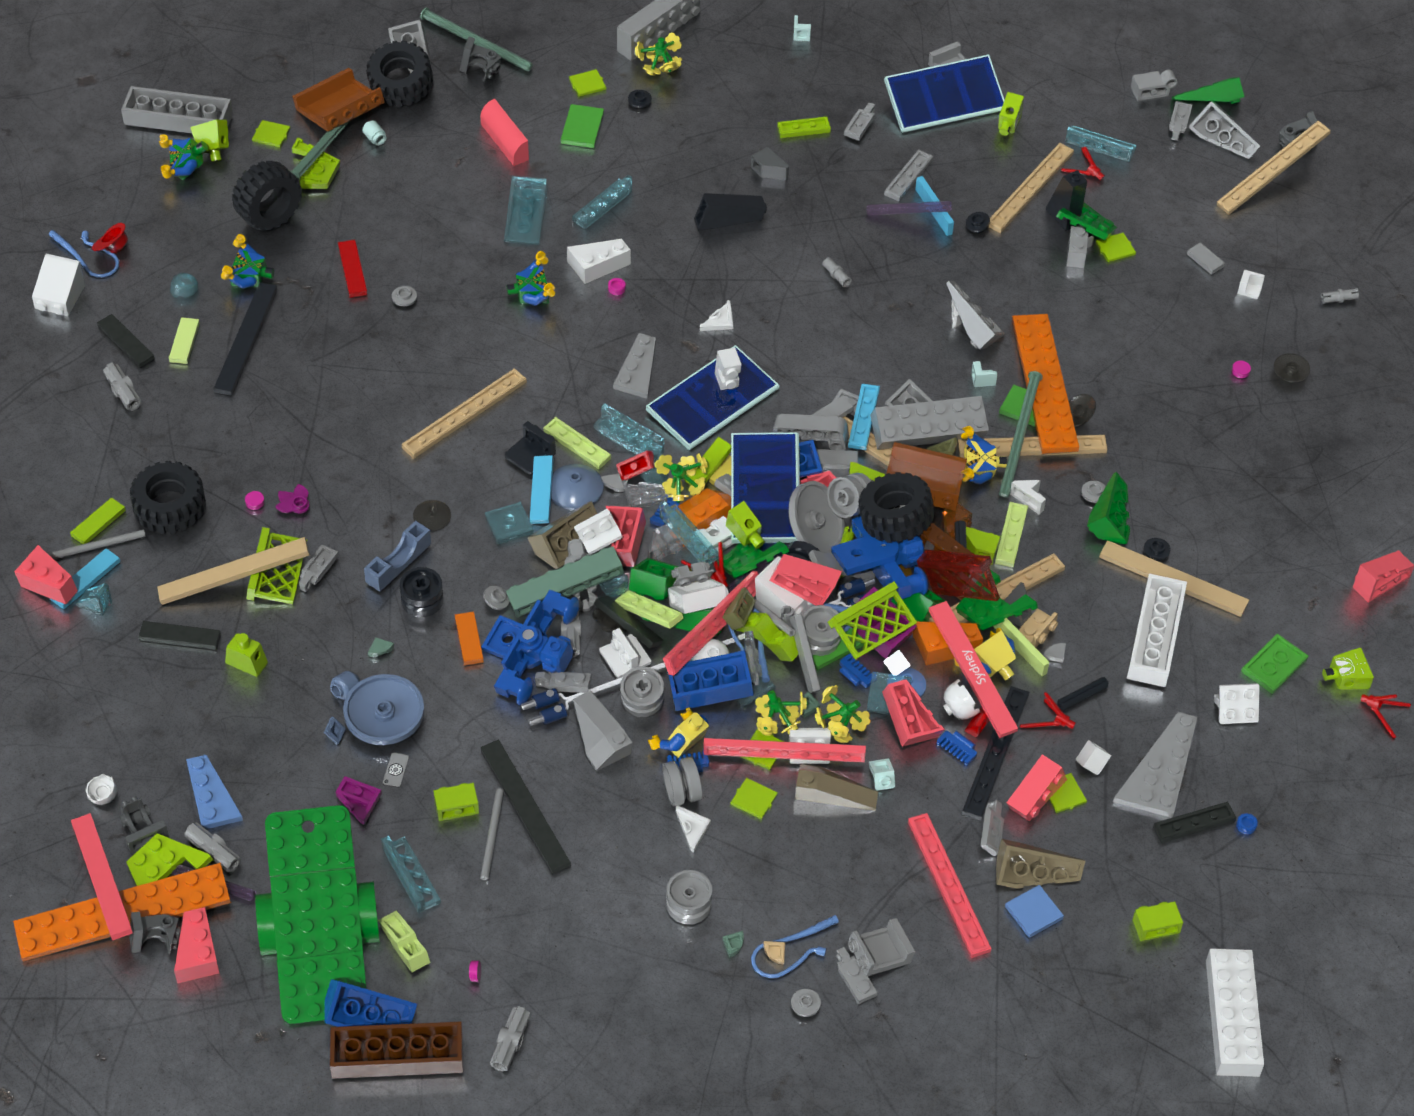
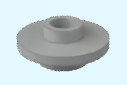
(404, 296)
(1092, 490)
(496, 597)
(805, 1002)

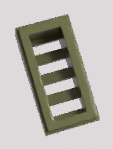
(738, 610)

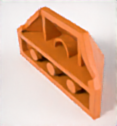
(706, 507)

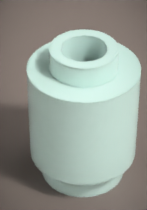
(374, 133)

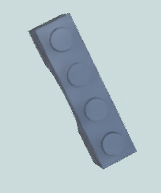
(412, 544)

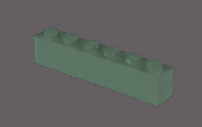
(566, 580)

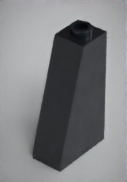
(1068, 195)
(728, 210)

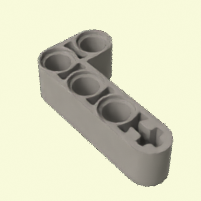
(815, 427)

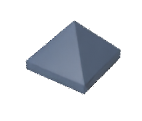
(334, 730)

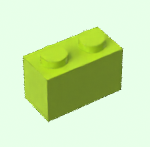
(456, 801)
(1157, 920)

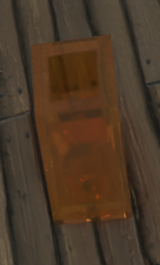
(950, 517)

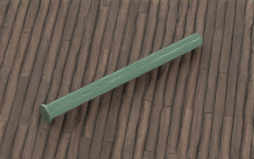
(464, 33)
(317, 150)
(1034, 378)

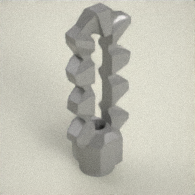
(576, 551)

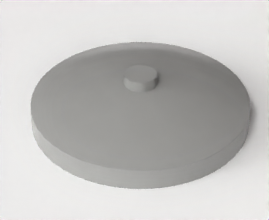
(813, 518)

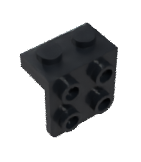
(534, 443)

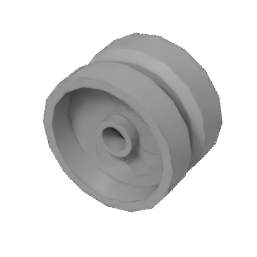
(844, 494)
(820, 635)
(642, 691)
(682, 781)
(689, 897)

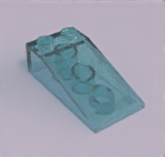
(526, 210)

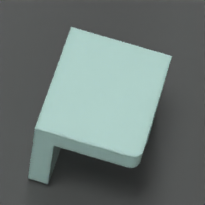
(801, 31)
(982, 377)

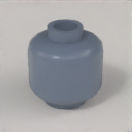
(343, 684)

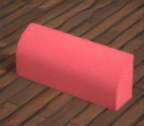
(504, 133)

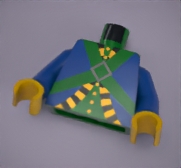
(185, 156)
(248, 267)
(532, 283)

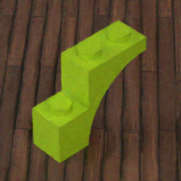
(767, 632)

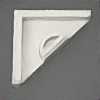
(719, 320)
(693, 826)

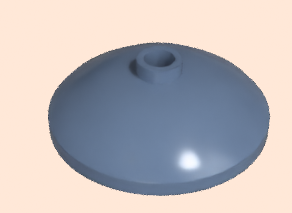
(575, 486)

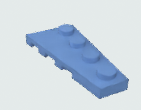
(211, 796)

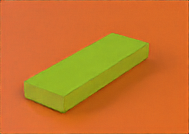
(804, 127)
(715, 456)
(98, 521)

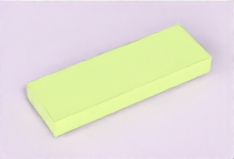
(184, 340)

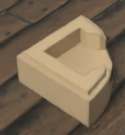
(775, 951)

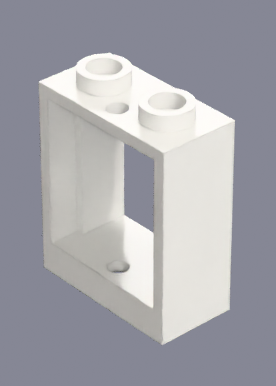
(697, 596)

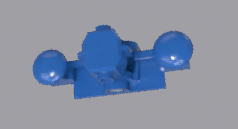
(883, 559)
(531, 645)

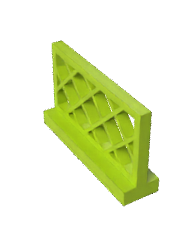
(255, 581)
(860, 609)

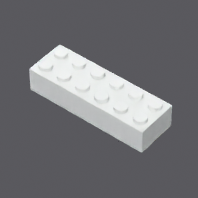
(1157, 630)
(1234, 1013)

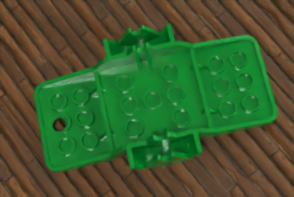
(314, 909)

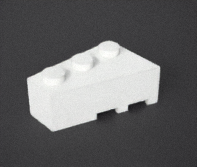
(598, 258)

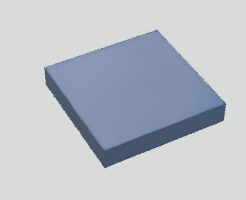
(1034, 911)

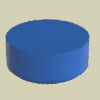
(1247, 823)

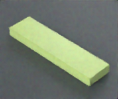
(577, 443)
(1011, 534)
(649, 609)
(1024, 647)

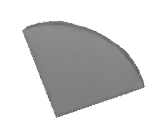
(613, 482)
(1055, 652)

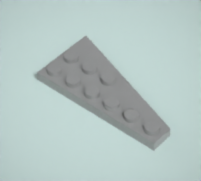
(1158, 777)

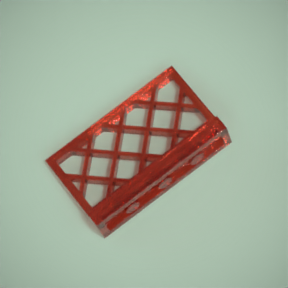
(958, 564)

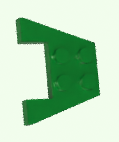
(1091, 220)
(744, 558)
(990, 613)

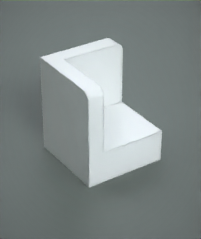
(1251, 284)
(1093, 757)

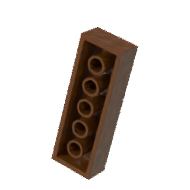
(396, 1050)

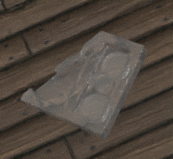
(644, 494)
(752, 658)

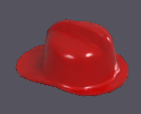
(113, 239)

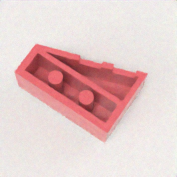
(631, 525)
(46, 577)
(805, 578)
(909, 714)
(1037, 788)
(195, 949)

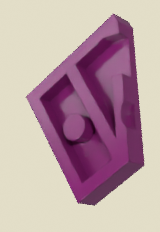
(358, 797)

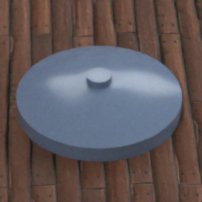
(383, 709)

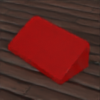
(636, 465)
(977, 724)

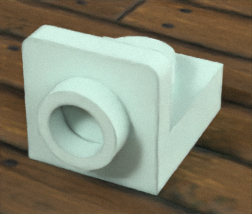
(883, 774)

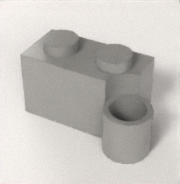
(1153, 84)
(1077, 246)

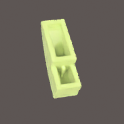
(404, 941)

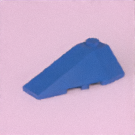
(362, 1007)

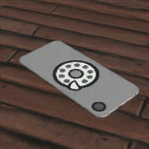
(395, 769)

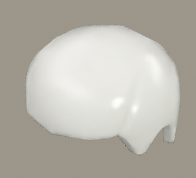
(101, 789)

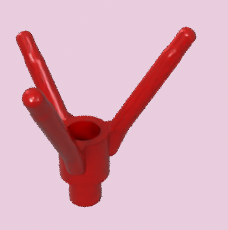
(1092, 169)
(719, 574)
(1376, 702)
(1060, 719)

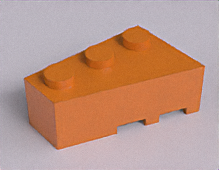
(934, 647)

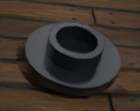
(639, 98)
(977, 221)
(1157, 549)

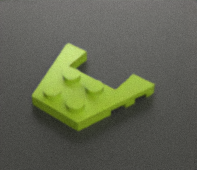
(321, 172)
(160, 858)

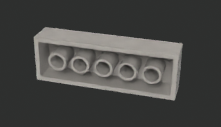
(653, 22)
(172, 109)
(928, 421)

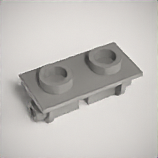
(700, 572)

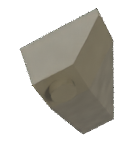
(552, 540)
(827, 787)
(1029, 865)

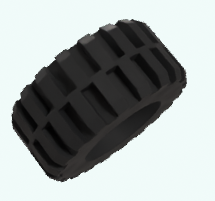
(400, 56)
(254, 186)
(167, 478)
(901, 522)

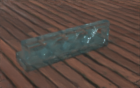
(1100, 143)
(603, 202)
(628, 435)
(688, 533)
(406, 876)

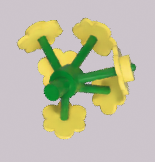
(659, 53)
(680, 472)
(772, 704)
(840, 716)

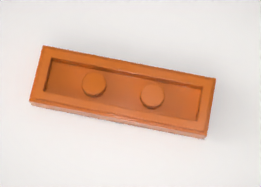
(469, 638)

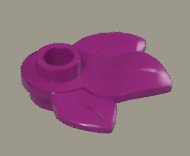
(293, 501)

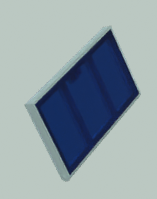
(944, 93)
(699, 406)
(764, 476)

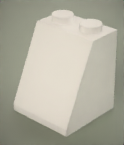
(58, 285)
(776, 597)

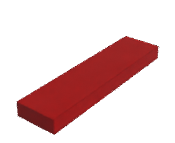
(352, 268)

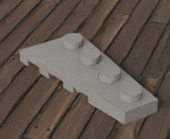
(637, 368)

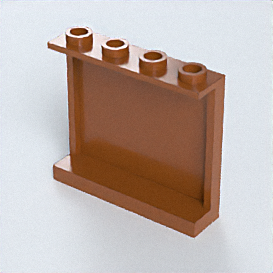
(337, 100)
(937, 469)

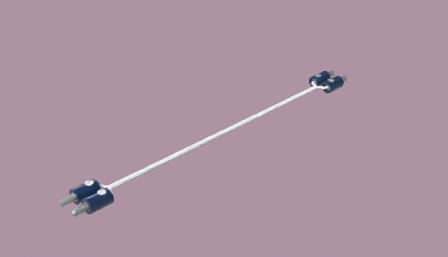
(559, 711)

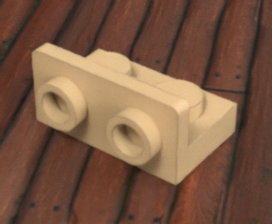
(1038, 627)

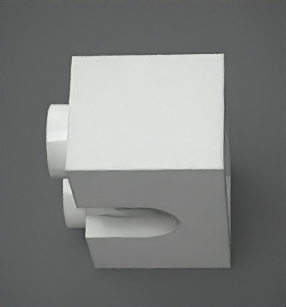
(727, 368)
(717, 533)

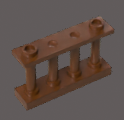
(944, 542)

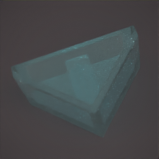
(96, 599)

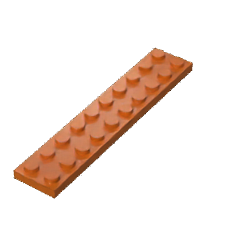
(1051, 404)
(85, 921)

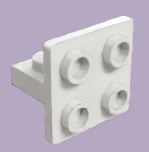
(598, 531)
(624, 653)
(1238, 703)
(810, 735)

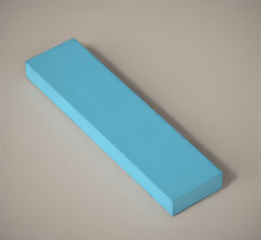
(928, 195)
(862, 420)
(541, 489)
(92, 573)

